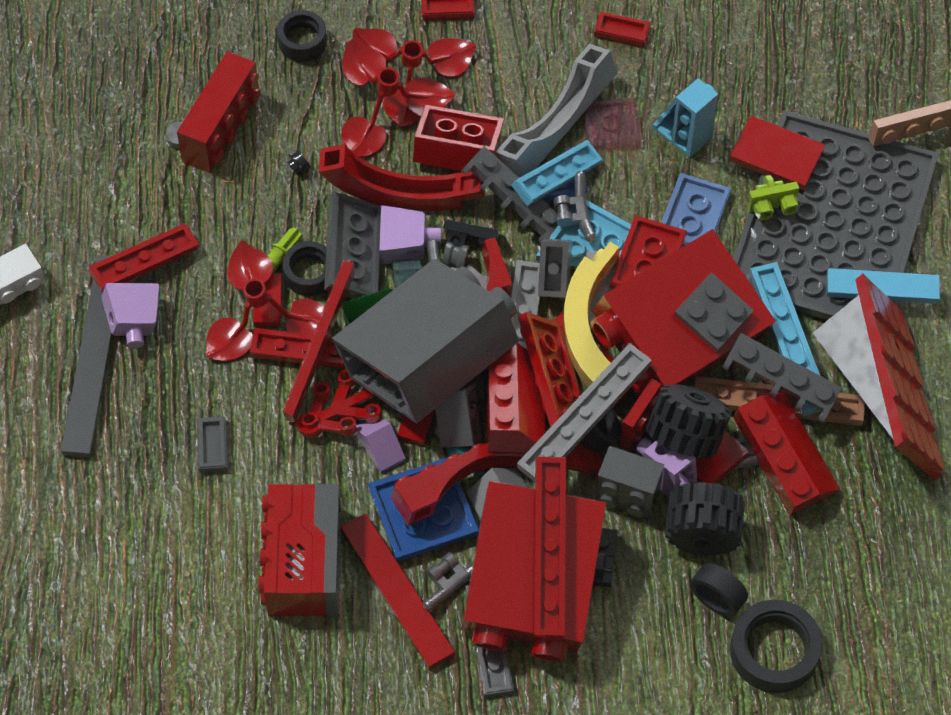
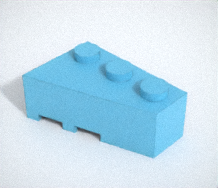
(689, 118)

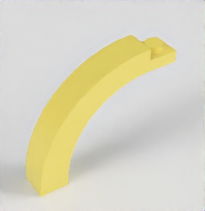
(583, 350)

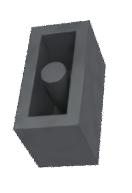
(554, 267)

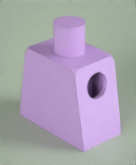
(404, 234)
(131, 310)
(678, 468)

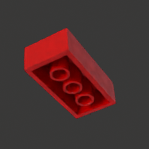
(218, 112)

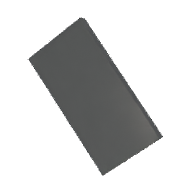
(353, 237)

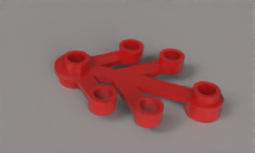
(316, 421)

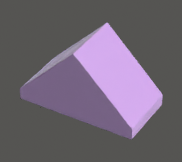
(380, 444)

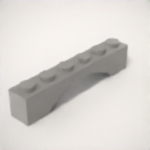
(588, 78)

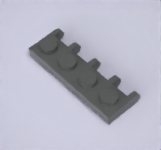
(499, 179)
(783, 374)

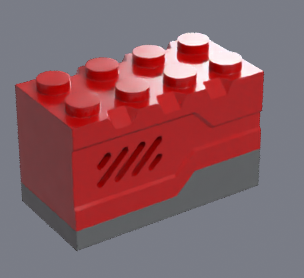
(301, 550)

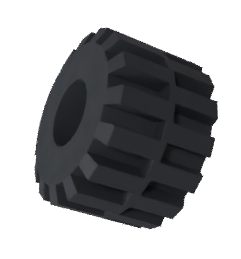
(688, 420)
(705, 518)

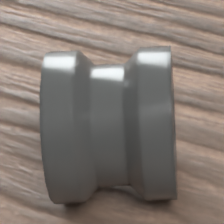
(455, 256)

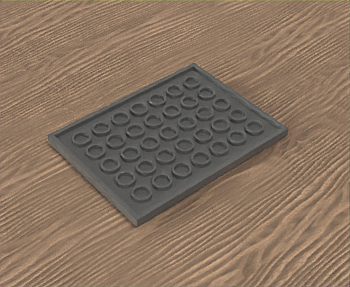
(850, 216)

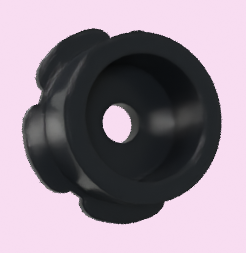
(298, 163)

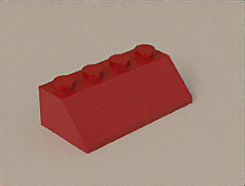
(513, 403)
(785, 452)

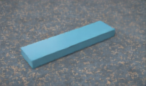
(556, 173)
(896, 286)

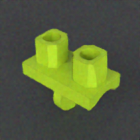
(772, 195)

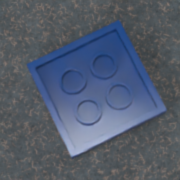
(448, 524)

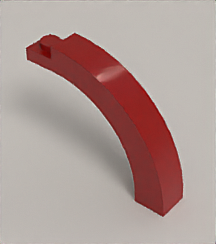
(395, 189)

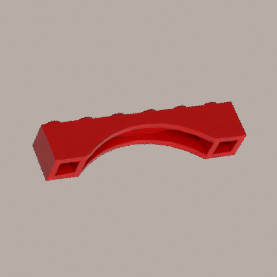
(419, 495)

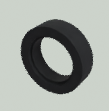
(785, 613)

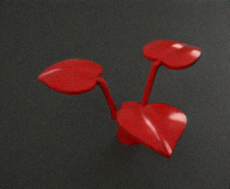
(448, 54)
(366, 64)
(249, 272)

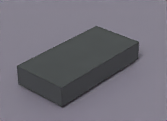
(212, 444)

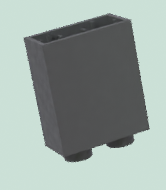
(427, 338)

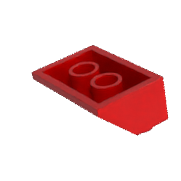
(454, 137)

